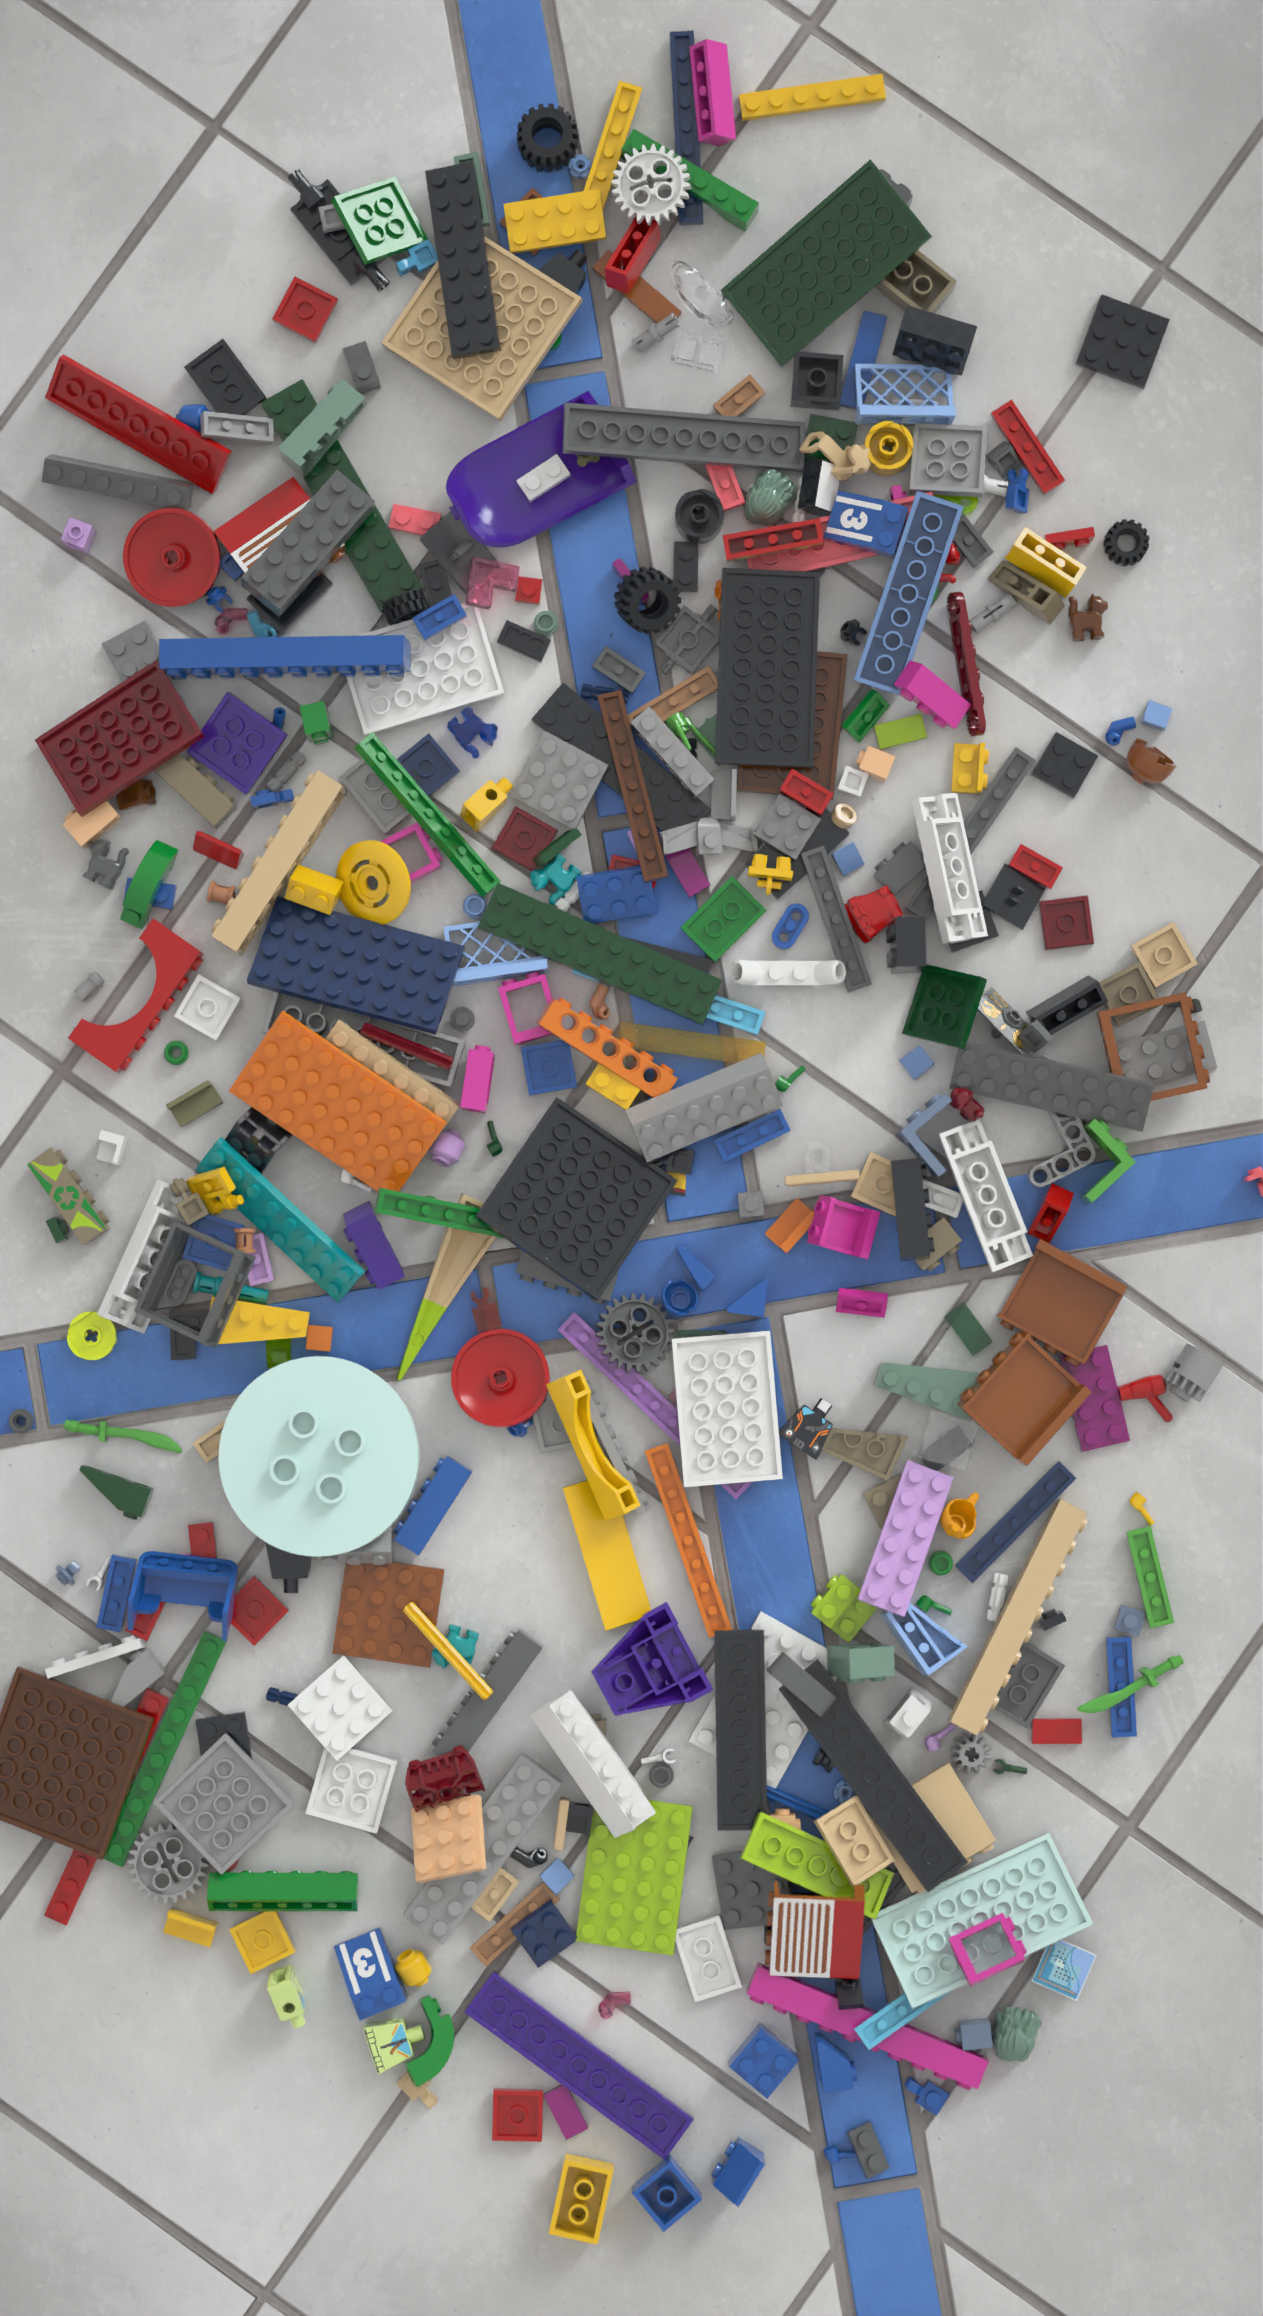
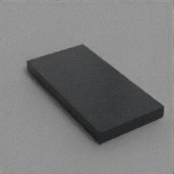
(825, 834)

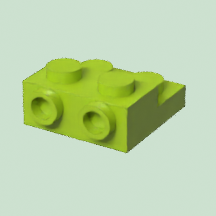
(840, 1607)

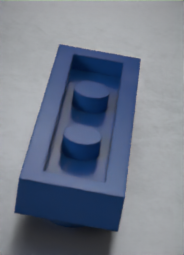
(752, 1135)
(116, 1593)

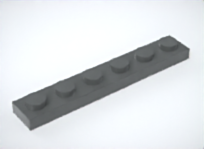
(835, 917)

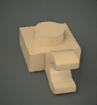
(413, 2092)

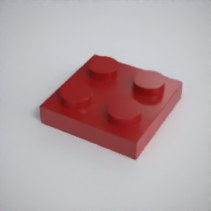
(305, 309)
(256, 1611)
(517, 2115)

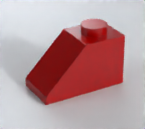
(1050, 1213)

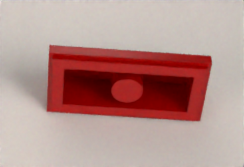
(217, 850)

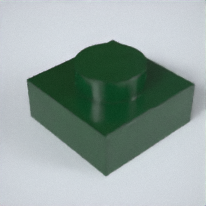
(58, 1229)

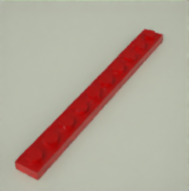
(81, 1864)

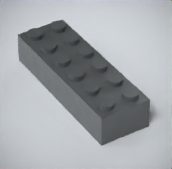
(308, 543)

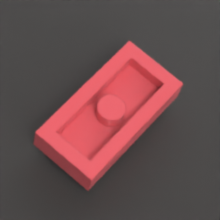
(725, 486)
(412, 520)

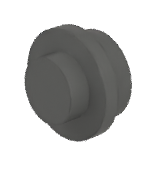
(462, 1019)
(661, 1774)

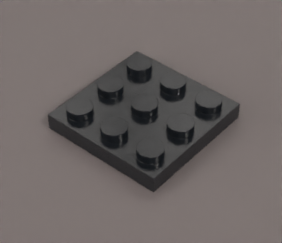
(1122, 341)

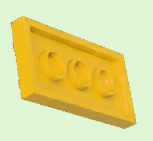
(555, 221)

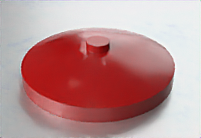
(171, 557)
(500, 1378)

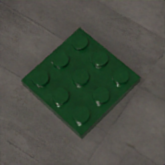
(944, 1006)

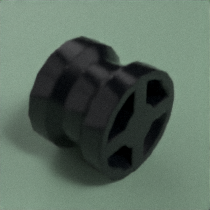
(823, 1760)

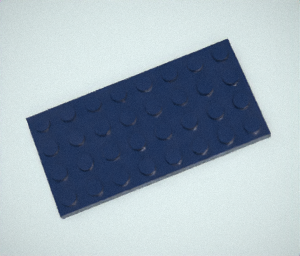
(356, 965)

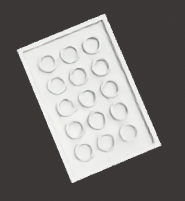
(445, 675)
(727, 1408)
(783, 1725)

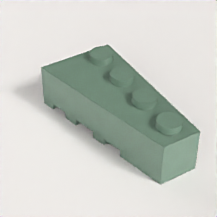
(322, 428)
(927, 1385)

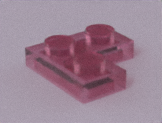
(485, 576)

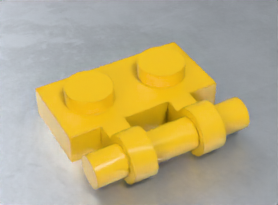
(215, 1184)

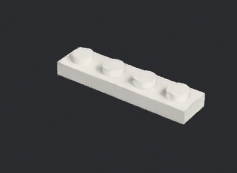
(85, 1659)

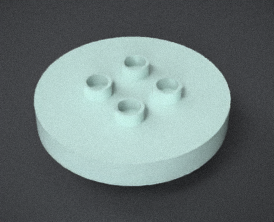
(319, 1456)

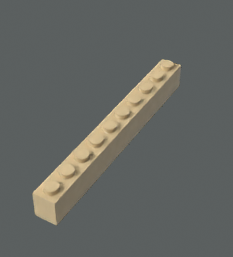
(1017, 1616)

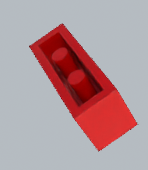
(632, 255)

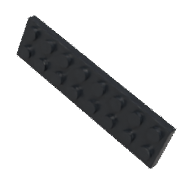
(462, 260)
(582, 726)
(740, 1728)

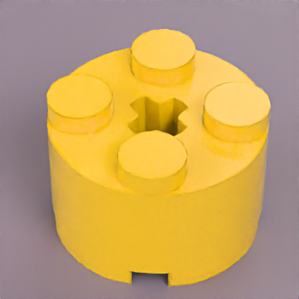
(895, 436)

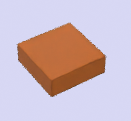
(319, 1338)

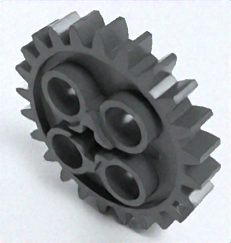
(646, 1351)

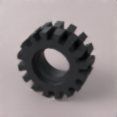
(1132, 529)
(404, 606)

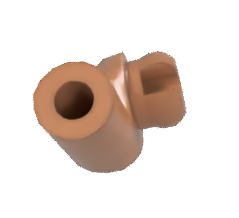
(598, 1003)

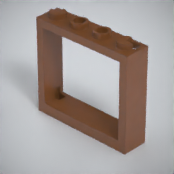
(1191, 1029)

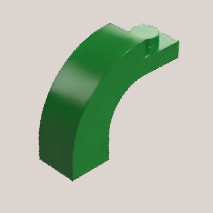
(146, 883)
(440, 2046)

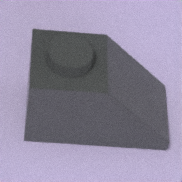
(361, 367)

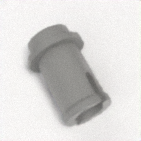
(89, 986)

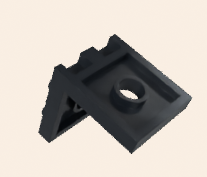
(257, 1138)

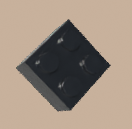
(817, 380)

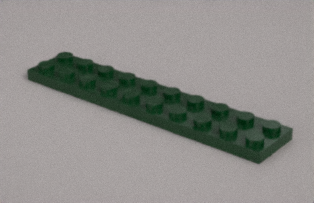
(372, 544)
(600, 954)

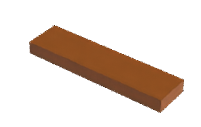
(642, 294)

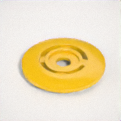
(390, 873)

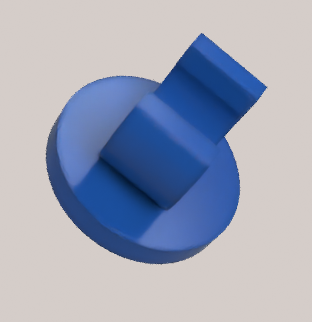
(217, 594)
(520, 1430)

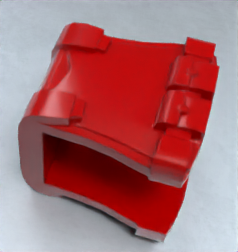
(872, 912)

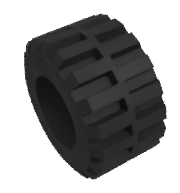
(547, 118)
(632, 591)

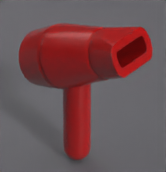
(1150, 1388)

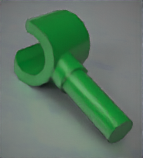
(783, 1084)
(926, 1603)

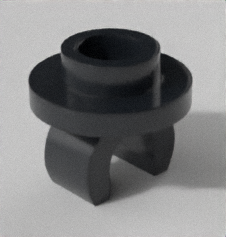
(849, 631)

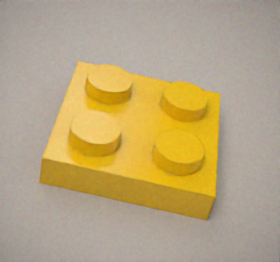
(262, 1940)

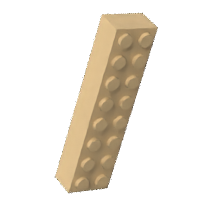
(273, 870)

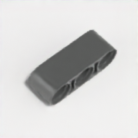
(801, 1684)

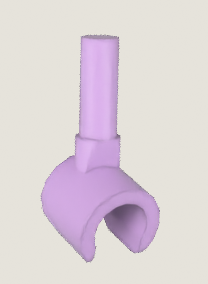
(932, 1741)

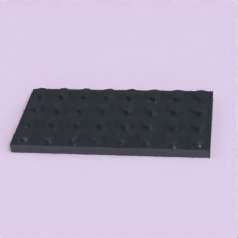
(767, 668)

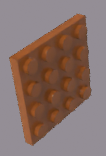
(373, 1617)

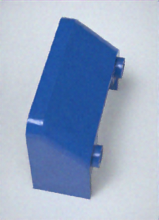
(184, 1581)

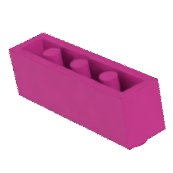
(712, 92)

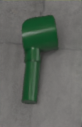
(494, 1147)
(1009, 1768)

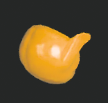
(959, 1517)

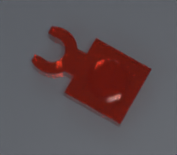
(486, 1314)

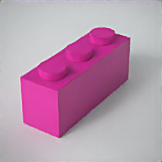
(931, 695)

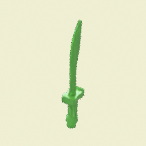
(151, 1438)
(1148, 1678)

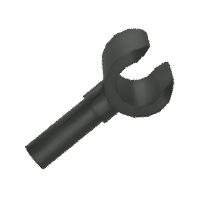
(1196, 1004)

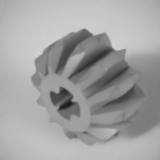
(977, 1747)

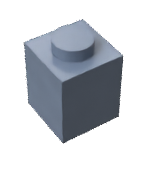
(974, 2034)

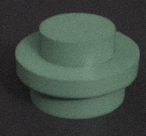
(545, 623)

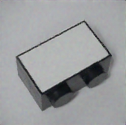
(818, 487)

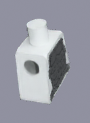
(908, 1714)

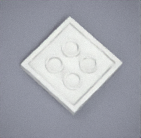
(339, 1708)
(352, 1789)

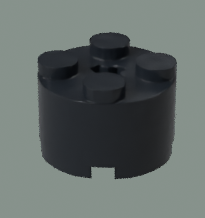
(695, 503)

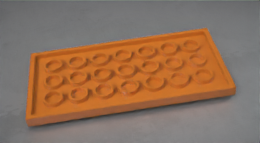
(337, 1105)

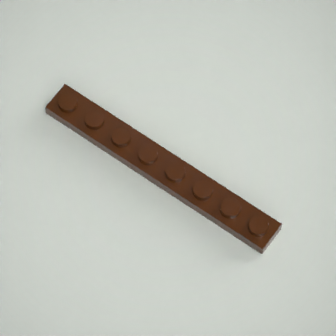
(632, 786)

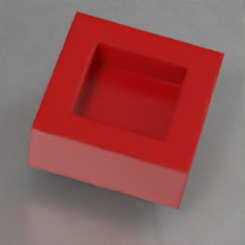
(528, 590)

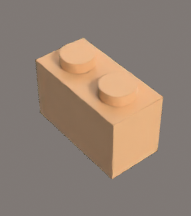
(92, 825)

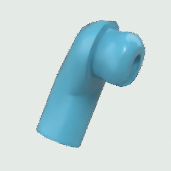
(259, 627)

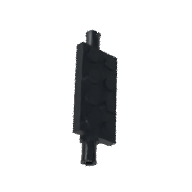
(335, 244)

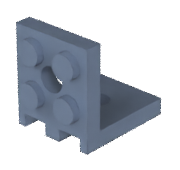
(913, 1142)

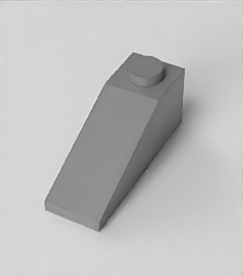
(138, 1676)

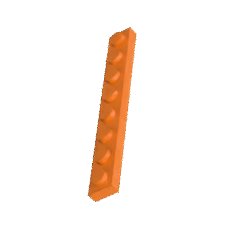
(688, 1539)

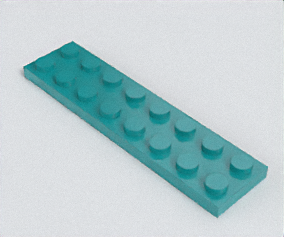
(285, 1223)

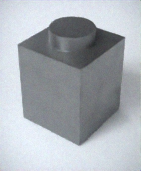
(750, 1204)

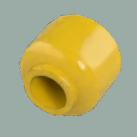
(413, 1968)

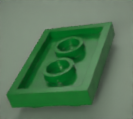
(723, 919)

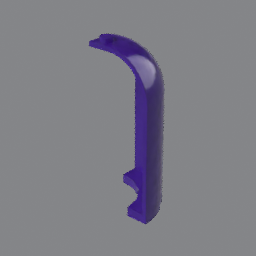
(493, 504)

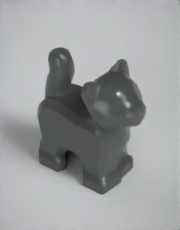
(100, 865)

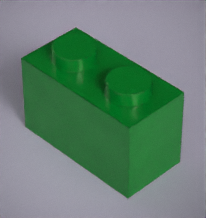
(316, 722)

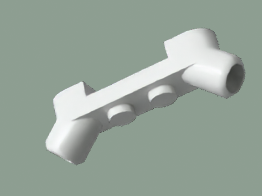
(788, 973)

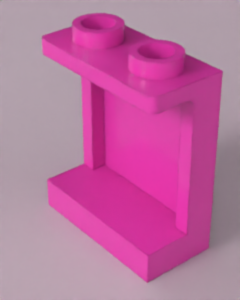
(843, 1227)

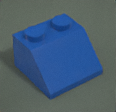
(834, 2065)
(738, 2170)

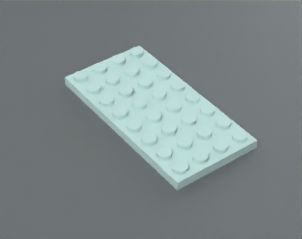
(1023, 1884)

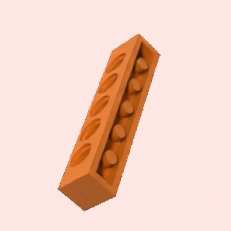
(551, 1021)

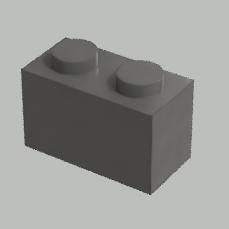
(901, 868)

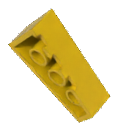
(263, 1322)

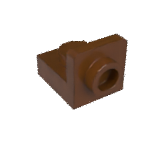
(137, 795)

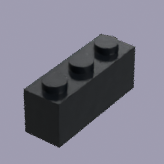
(1068, 1005)

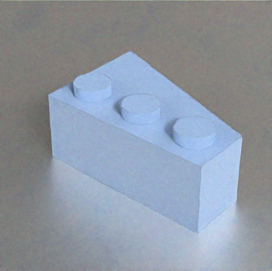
(923, 1639)

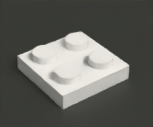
(207, 1007)

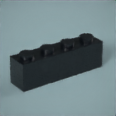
(910, 1209)

